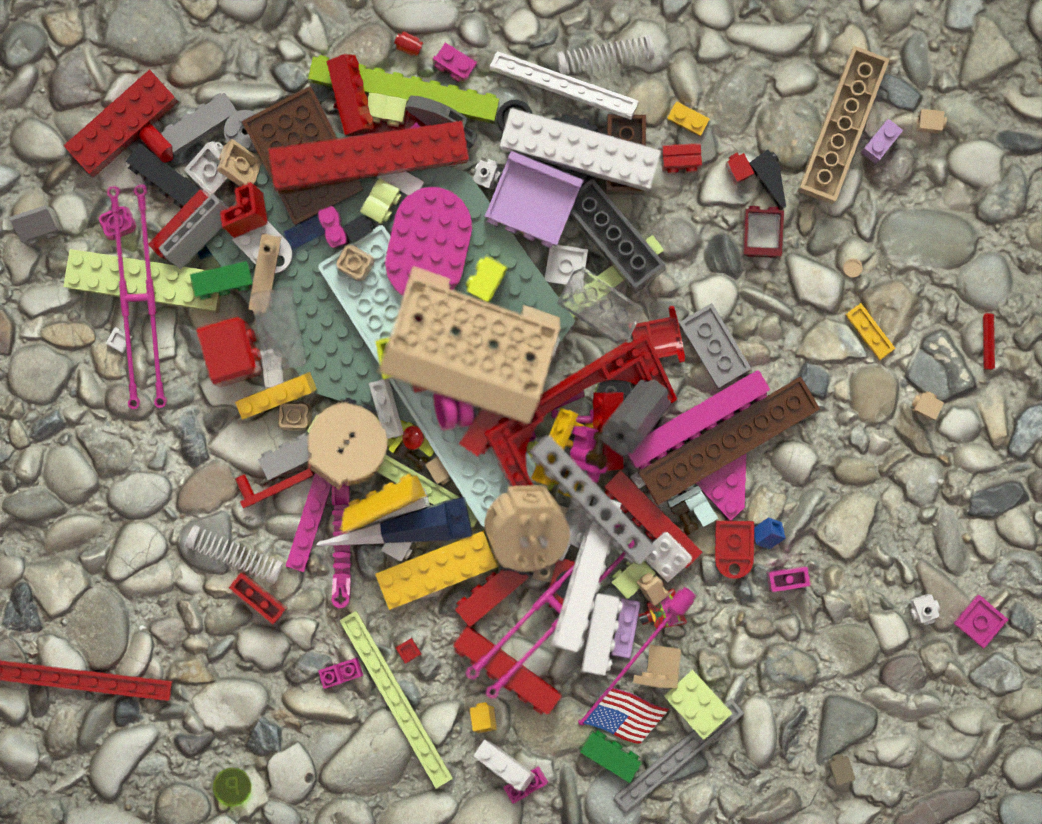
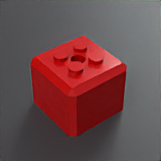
(230, 351)

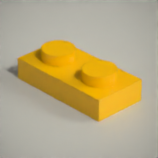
(688, 119)

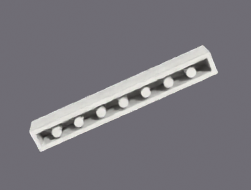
(582, 587)

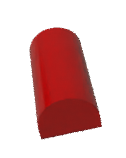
(156, 143)

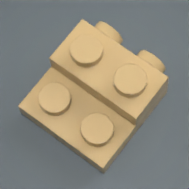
(238, 163)

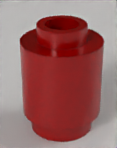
(408, 44)

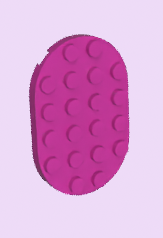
(428, 233)

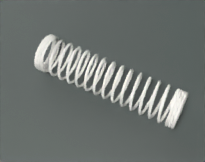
(647, 46)
(193, 536)

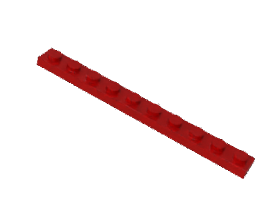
(85, 680)

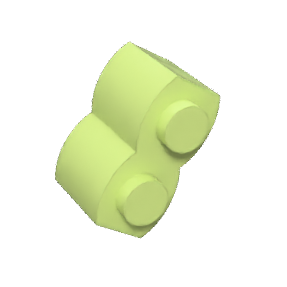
(387, 109)
(380, 201)
(626, 580)

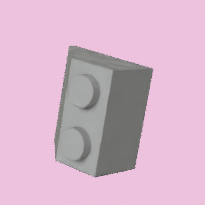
(36, 225)

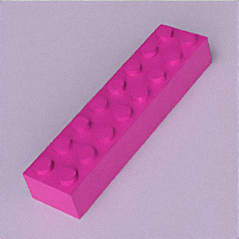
(699, 417)

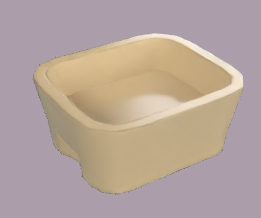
(355, 262)
(294, 416)

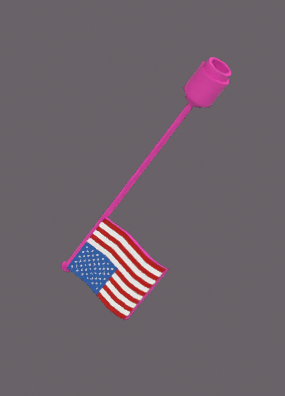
(624, 712)

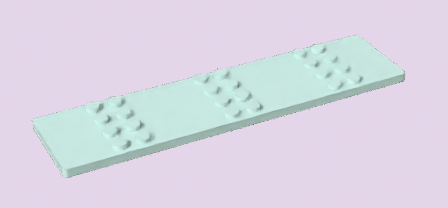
(374, 310)

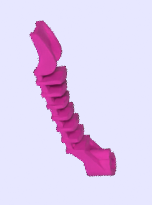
(341, 553)

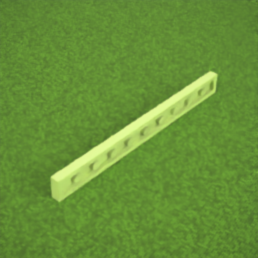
(394, 470)
(396, 699)

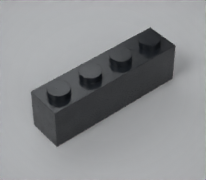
(161, 175)

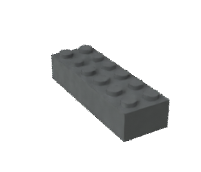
(615, 237)

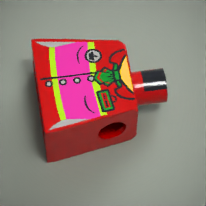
(660, 611)

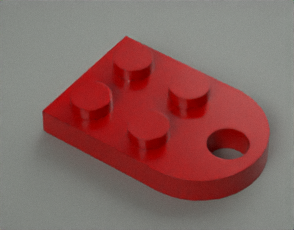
(734, 545)

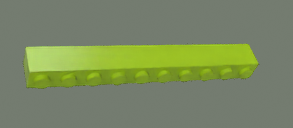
(468, 102)

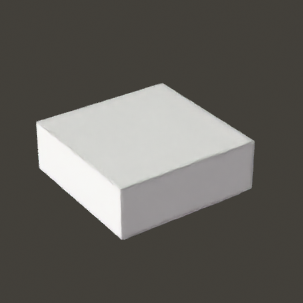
(117, 340)

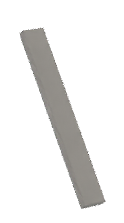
(671, 762)

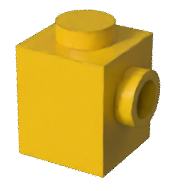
(483, 718)

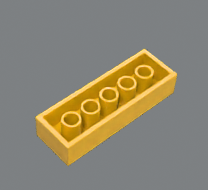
(436, 570)

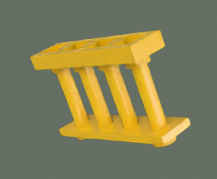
(560, 434)

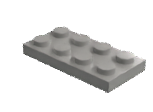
(714, 345)

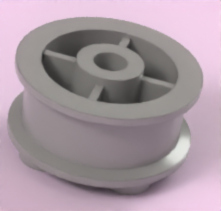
(234, 129)

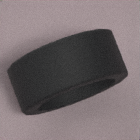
(508, 105)

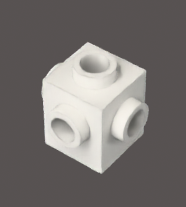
(488, 173)
(919, 605)

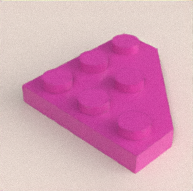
(727, 487)

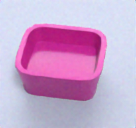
(126, 223)

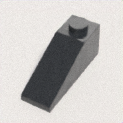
(769, 175)

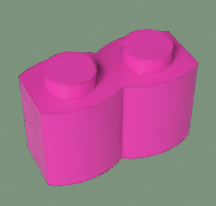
(334, 232)

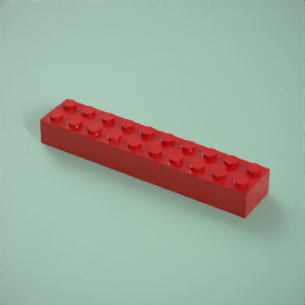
(368, 156)

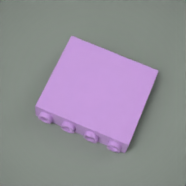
(533, 199)

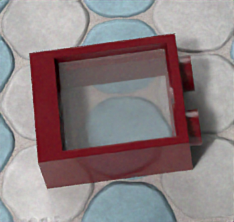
(762, 232)

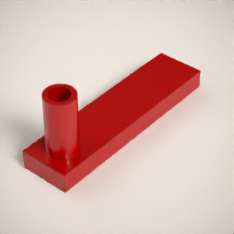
(251, 498)

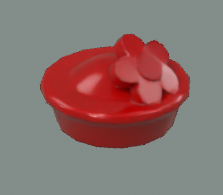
(413, 437)

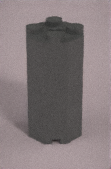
(635, 417)

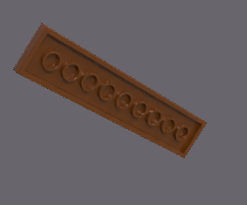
(728, 440)

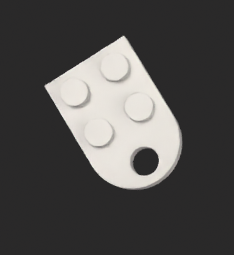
(250, 243)

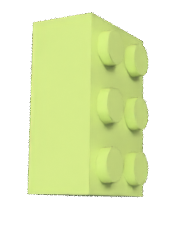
(698, 704)

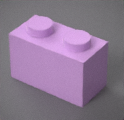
(881, 141)

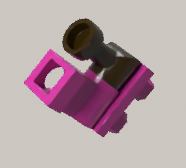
(588, 451)

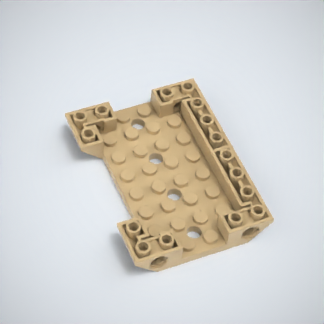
(465, 364)

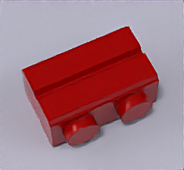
(681, 157)

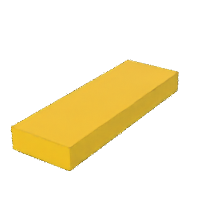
(870, 331)

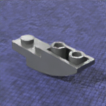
(435, 113)

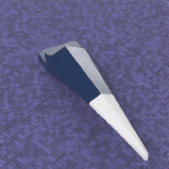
(434, 523)

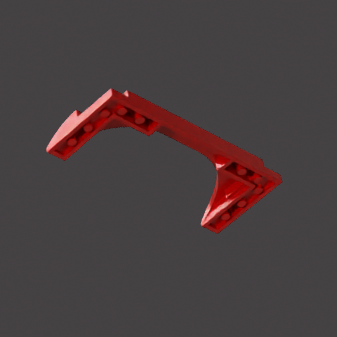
(626, 362)

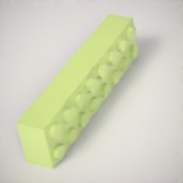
(100, 275)

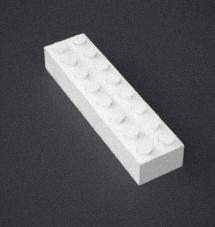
(580, 149)

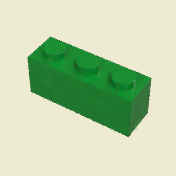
(221, 280)
(611, 755)

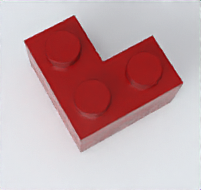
(247, 213)

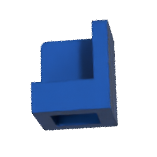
(769, 533)

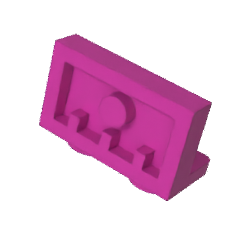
(454, 62)

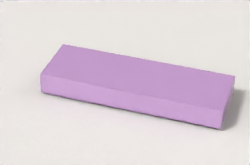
(626, 628)

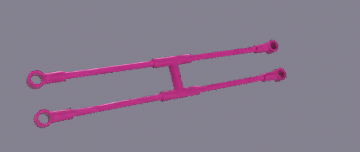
(125, 298)
(546, 597)

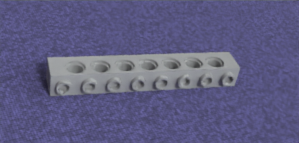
(642, 546)

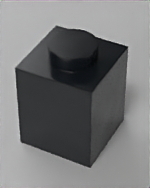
(358, 228)

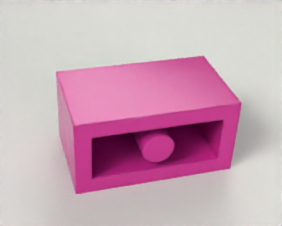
(788, 579)

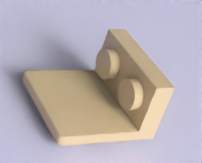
(662, 668)

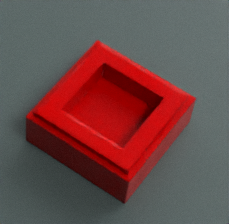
(408, 650)

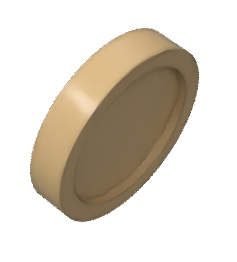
(852, 268)

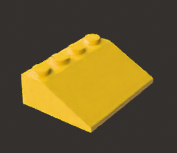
(382, 503)

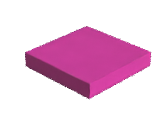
(980, 621)

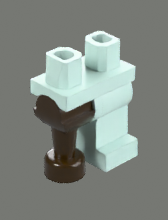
(694, 501)

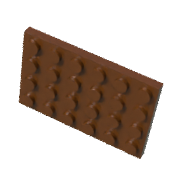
(296, 122)

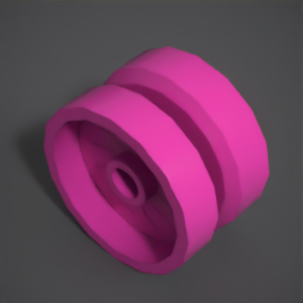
(452, 412)

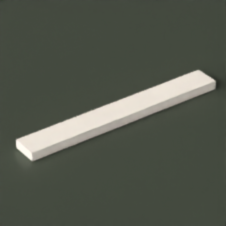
(564, 85)

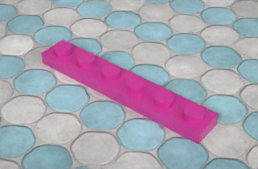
(309, 524)

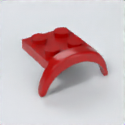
(664, 335)

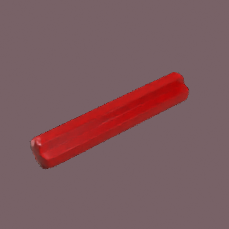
(988, 341)

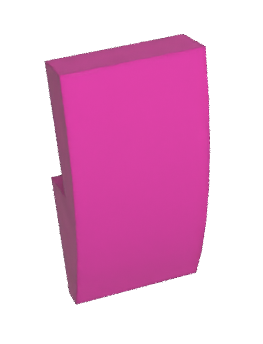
(340, 672)
(537, 782)

